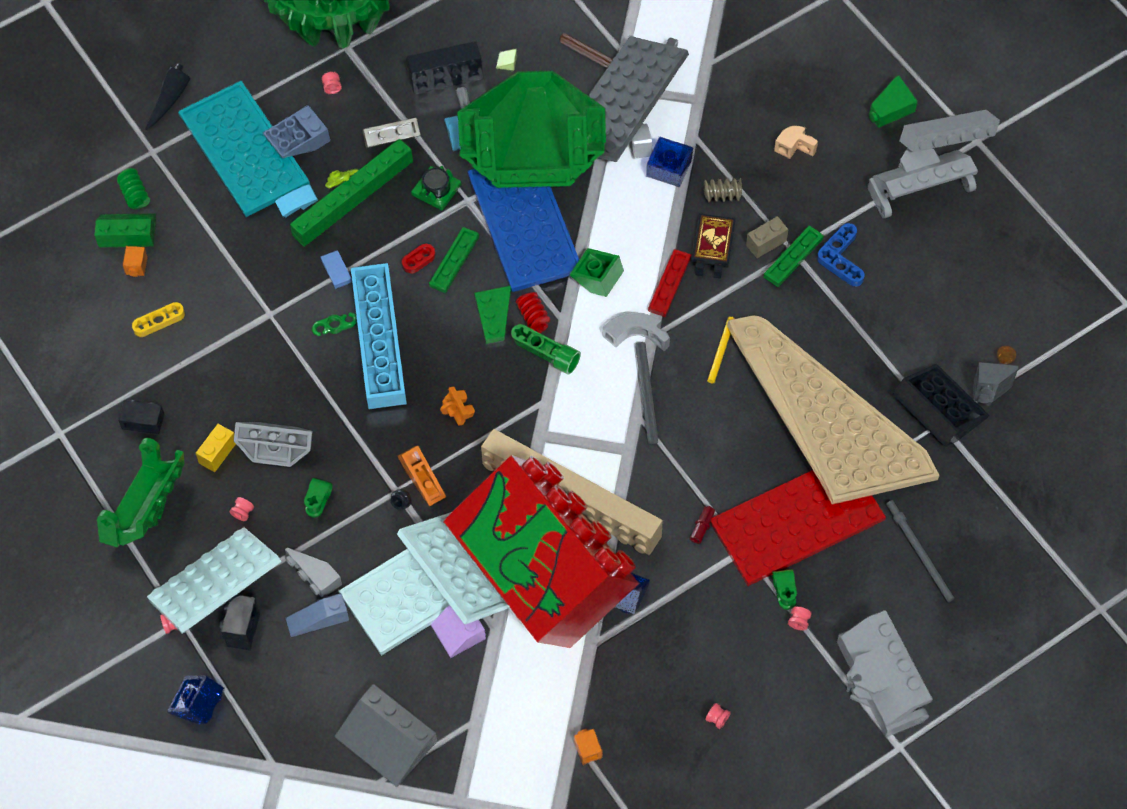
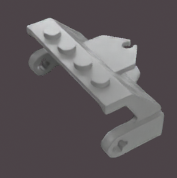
(918, 172)
(884, 674)

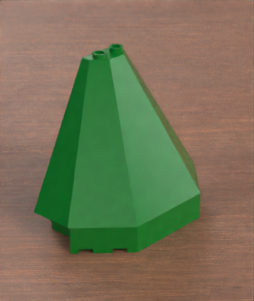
(532, 131)

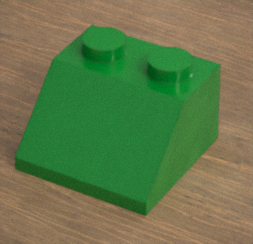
(598, 271)

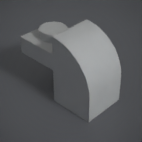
(642, 142)

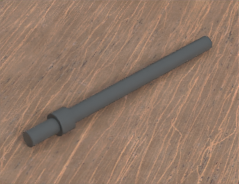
(900, 519)

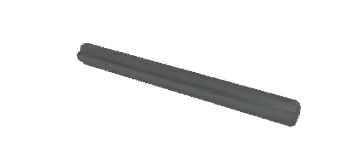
(646, 391)

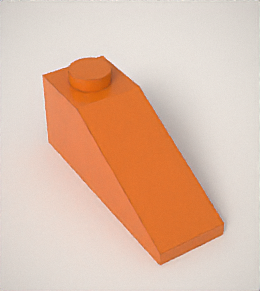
(421, 475)

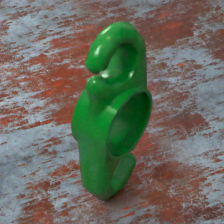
(326, 324)

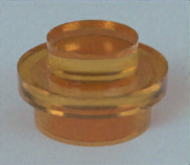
(1006, 354)

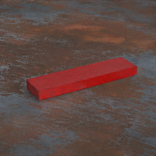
(669, 283)

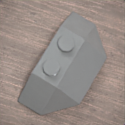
(272, 442)

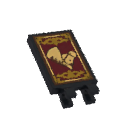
(713, 243)

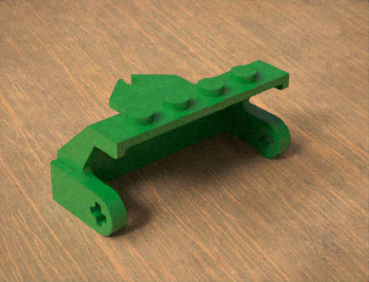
(143, 500)

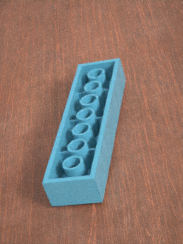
(378, 336)

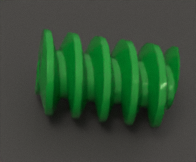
(133, 189)

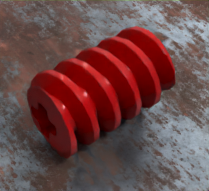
(533, 312)

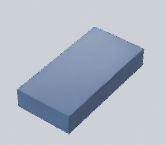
(336, 269)

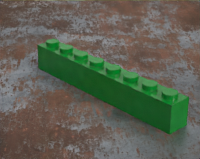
(351, 192)

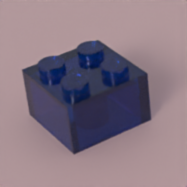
(669, 161)

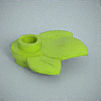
(339, 177)

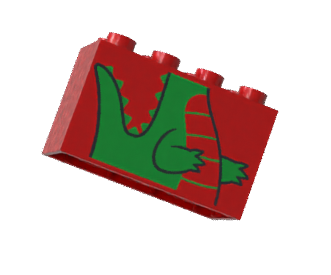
(542, 551)

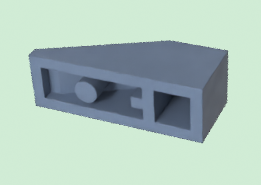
(318, 615)

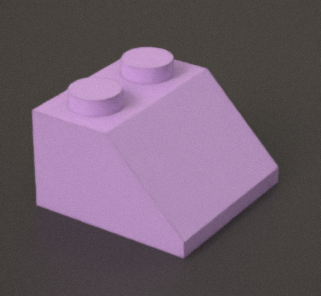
(454, 634)

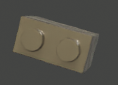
(767, 237)

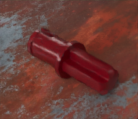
(702, 524)

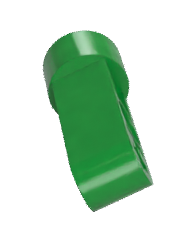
(563, 356)

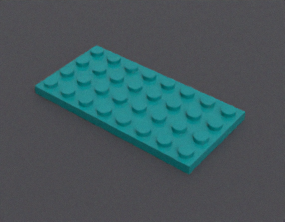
(232, 138)

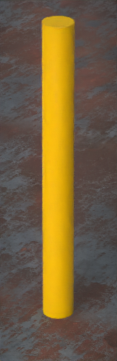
(720, 352)

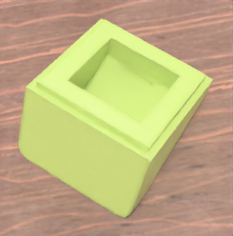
(507, 60)

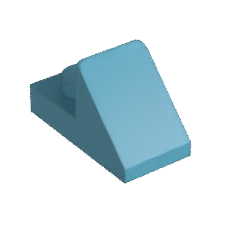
(453, 132)

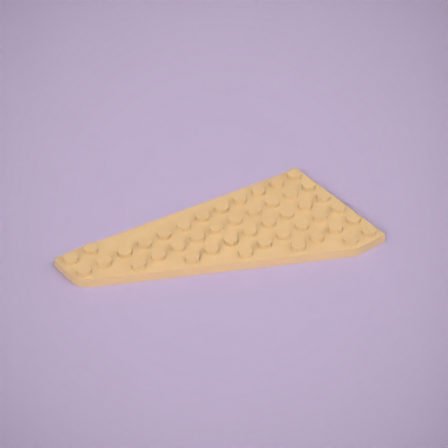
(839, 432)

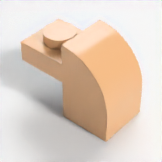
(795, 138)

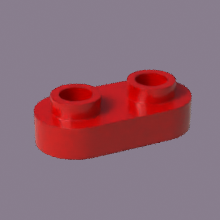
(417, 258)

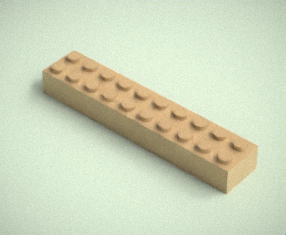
(617, 515)

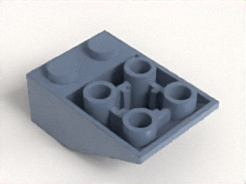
(298, 133)

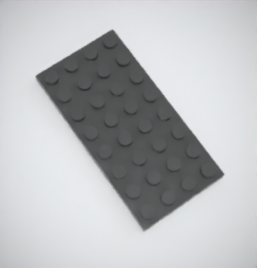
(633, 88)

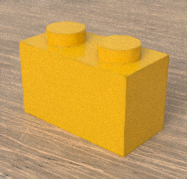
(216, 448)

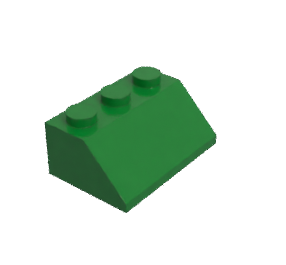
(125, 230)

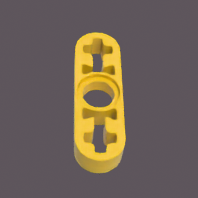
(173, 318)

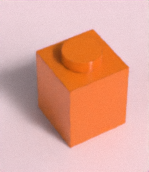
(135, 261)
(587, 746)

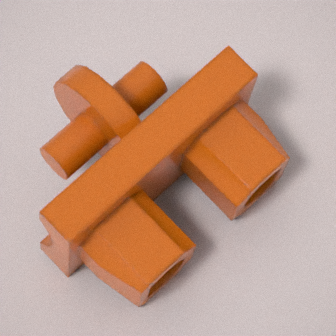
(454, 406)

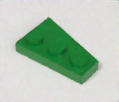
(493, 312)

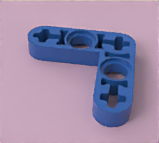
(835, 253)

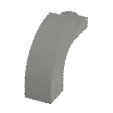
(635, 325)

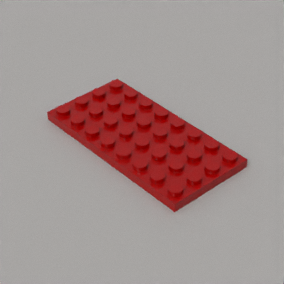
(790, 526)

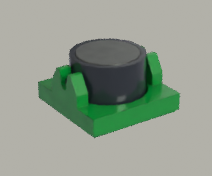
(435, 187)

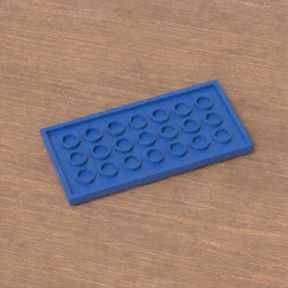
(525, 232)

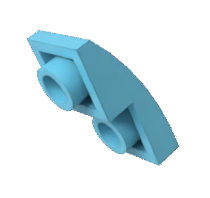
(296, 199)

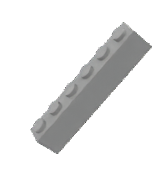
(949, 130)

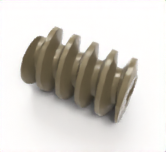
(723, 190)

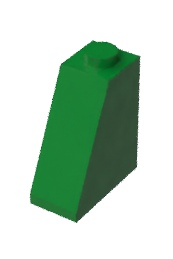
(892, 103)

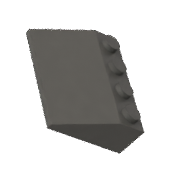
(386, 735)

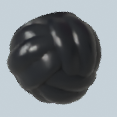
(400, 499)

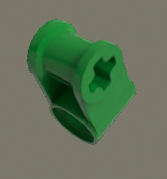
(317, 496)
(785, 586)

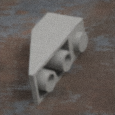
(315, 571)

